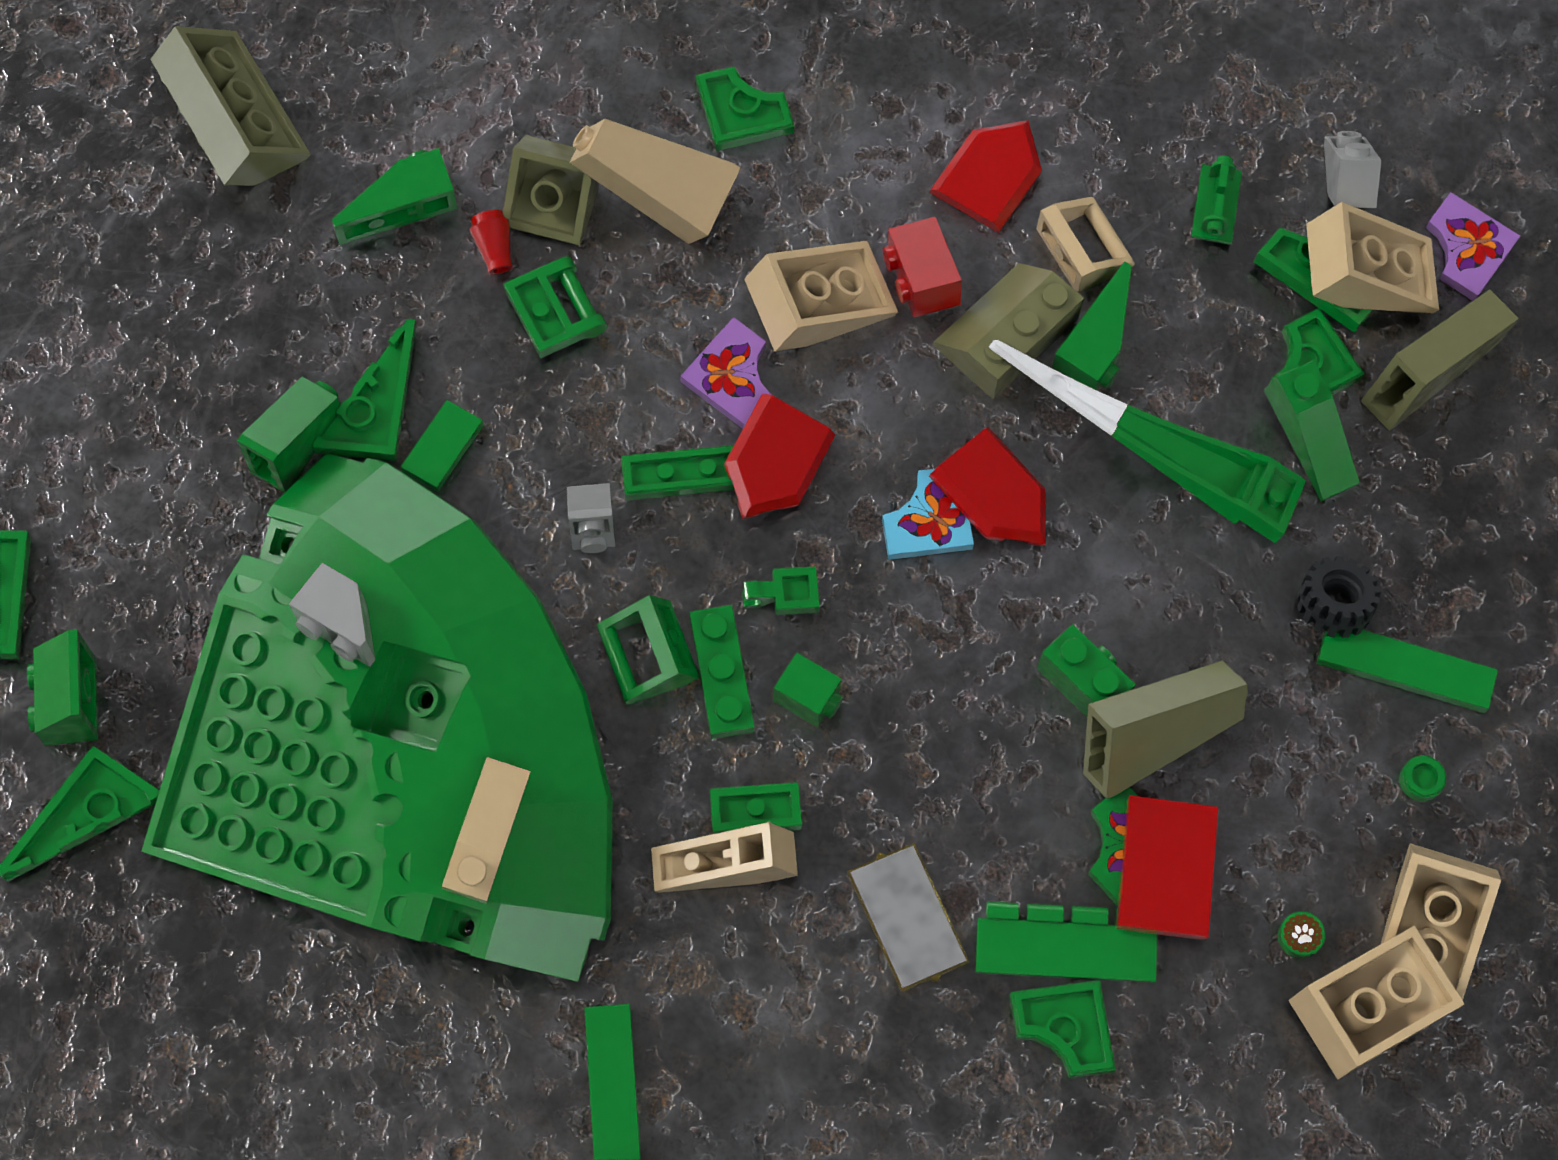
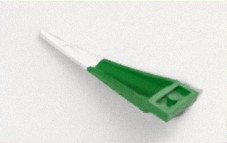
(1221, 475)

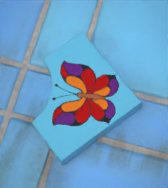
(926, 524)

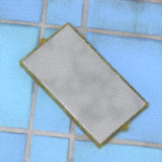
(907, 917)

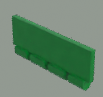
(1062, 950)

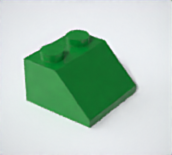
(63, 690)

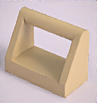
(1068, 251)

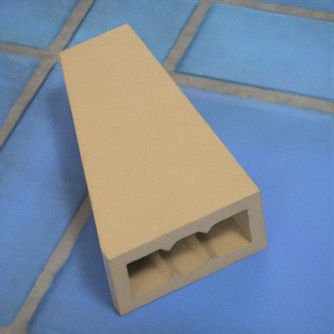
(656, 176)

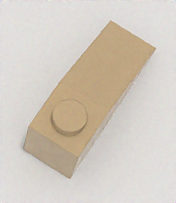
(485, 830)
(726, 859)

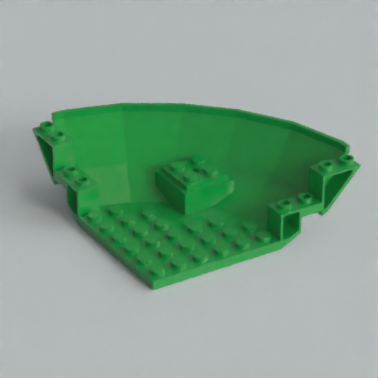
(335, 775)

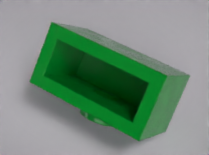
(1082, 670)

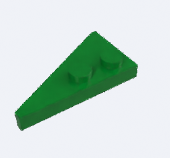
(373, 415)
(88, 803)

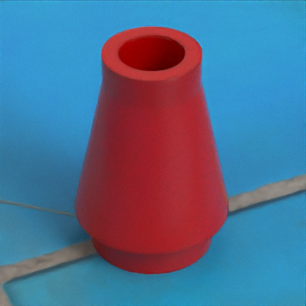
(492, 238)

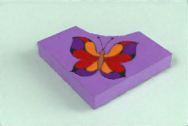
(1471, 245)
(728, 372)

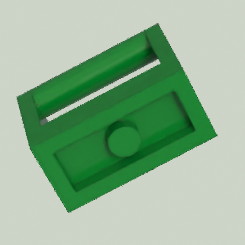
(666, 641)

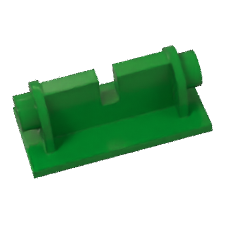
(1217, 201)

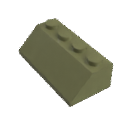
(228, 105)

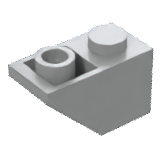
(1351, 170)
(590, 517)
(336, 611)

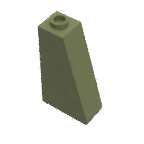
(1438, 358)
(1159, 723)

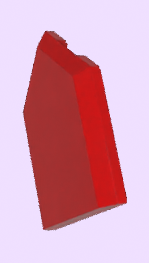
(991, 173)
(776, 457)
(994, 490)

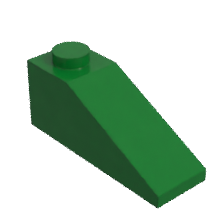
(403, 195)
(1096, 341)
(1313, 428)

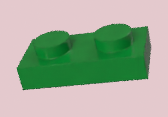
(755, 805)

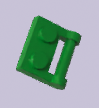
(543, 313)

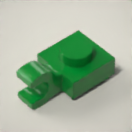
(790, 591)

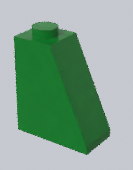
(284, 435)

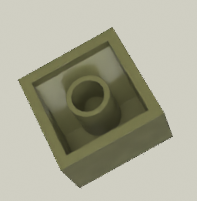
(548, 192)

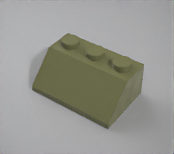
(1021, 310)

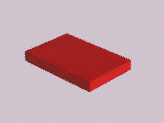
(1167, 868)

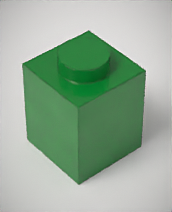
(808, 690)

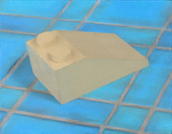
(1370, 262)
(818, 293)
(1448, 906)
(1375, 1002)

